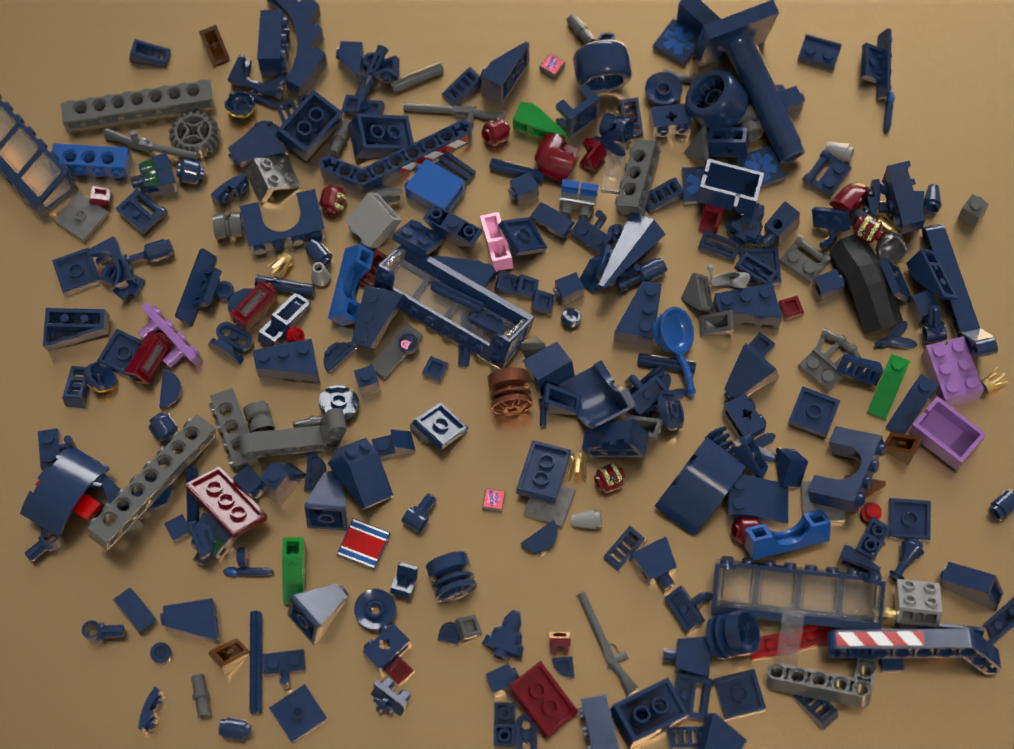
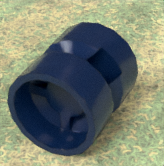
(613, 121)

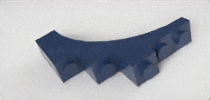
(309, 58)

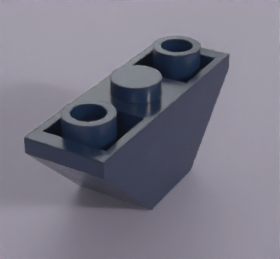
(452, 227)

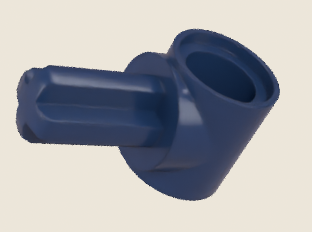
(934, 329)
(417, 516)
(43, 545)
(104, 631)

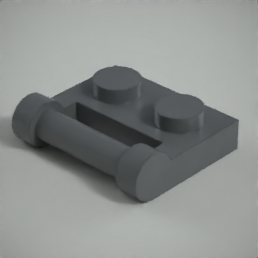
(801, 264)

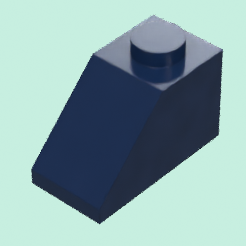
(351, 58)

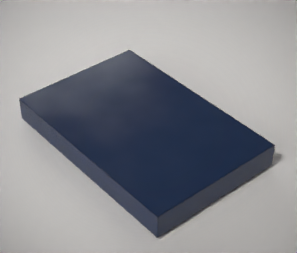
(543, 471)

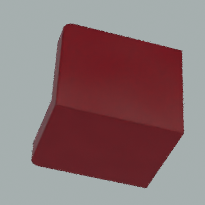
(594, 154)
(711, 219)

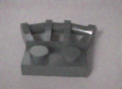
(820, 367)

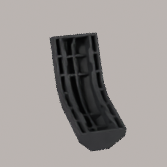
(867, 283)

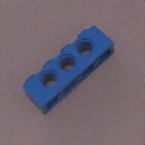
(101, 155)

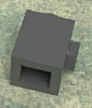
(973, 210)

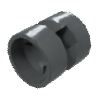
(751, 121)
(227, 225)
(258, 416)

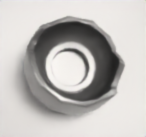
(891, 247)

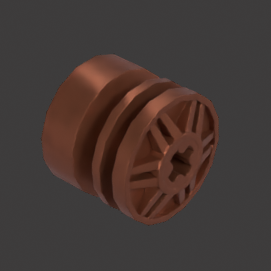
(509, 391)

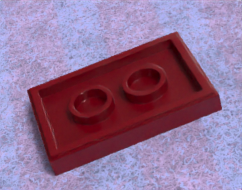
(542, 699)

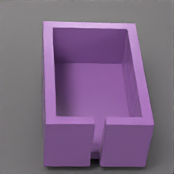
(953, 371)
(947, 433)

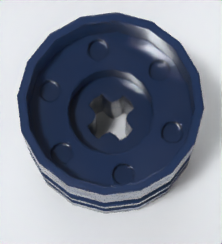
(451, 576)
(733, 634)

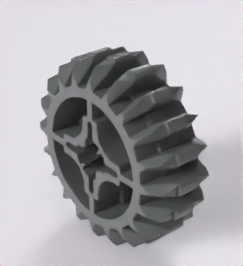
(196, 125)

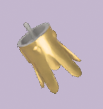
(888, 225)
(282, 260)
(988, 382)
(578, 463)
(889, 616)

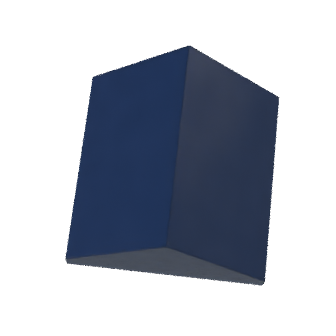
(549, 366)

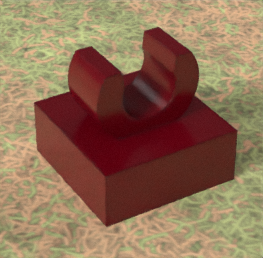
(559, 639)

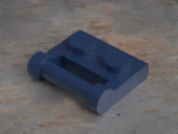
(831, 178)
(137, 215)
(686, 687)

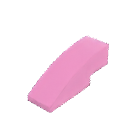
(496, 242)

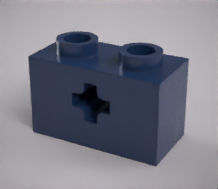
(670, 120)
(728, 141)
(740, 407)
(382, 658)

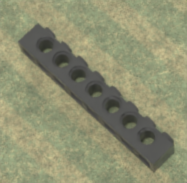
(131, 112)
(106, 535)

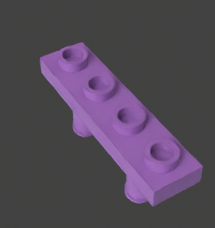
(181, 348)

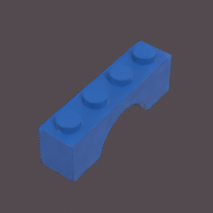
(355, 263)
(810, 530)

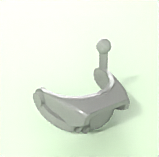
(729, 279)

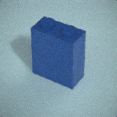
(434, 185)

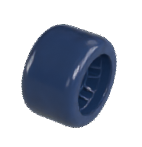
(602, 65)
(717, 99)

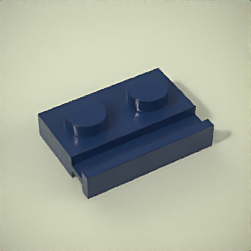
(819, 51)

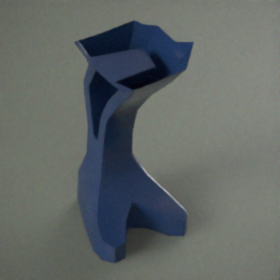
(240, 77)
(110, 250)

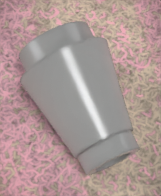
(841, 151)
(319, 275)
(587, 519)

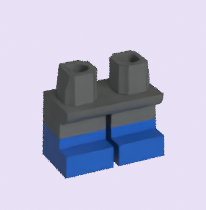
(569, 198)

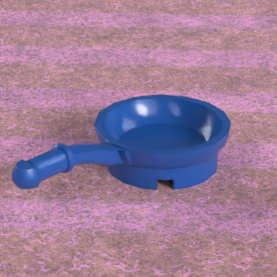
(676, 335)

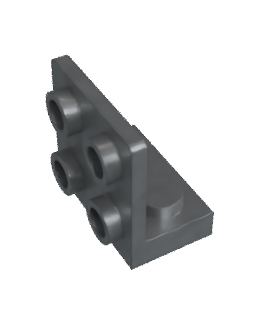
(271, 174)

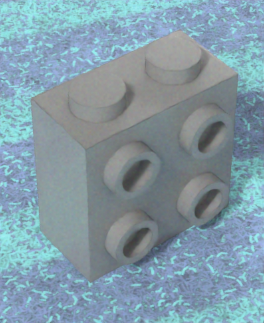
(373, 220)
(918, 603)

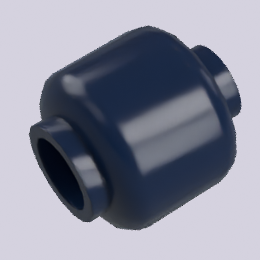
(190, 171)
(162, 427)

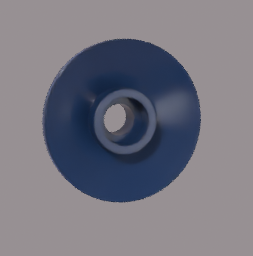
(663, 82)
(375, 599)

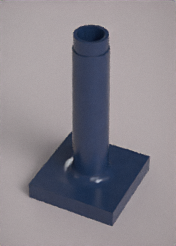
(738, 38)

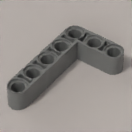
(296, 440)
(829, 683)

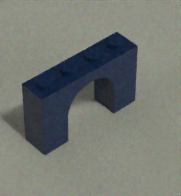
(263, 239)
(850, 492)

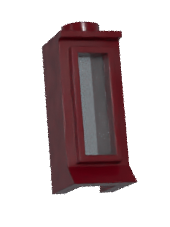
(254, 305)
(148, 357)

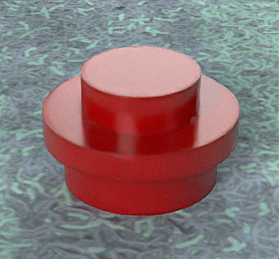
(295, 334)
(871, 510)

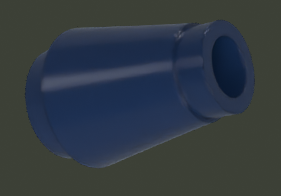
(932, 199)

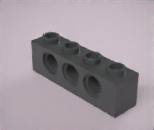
(638, 177)
(224, 402)

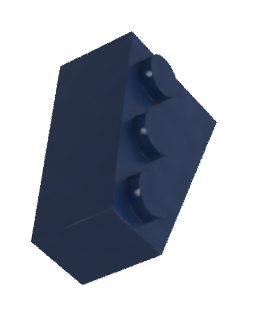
(901, 198)
(750, 305)
(375, 315)
(638, 320)
(72, 326)
(288, 361)
(616, 439)
(598, 723)

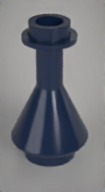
(910, 551)

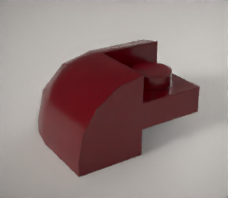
(555, 156)
(851, 197)

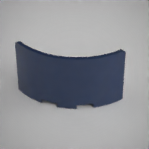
(599, 396)
(700, 486)
(61, 489)

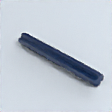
(255, 690)

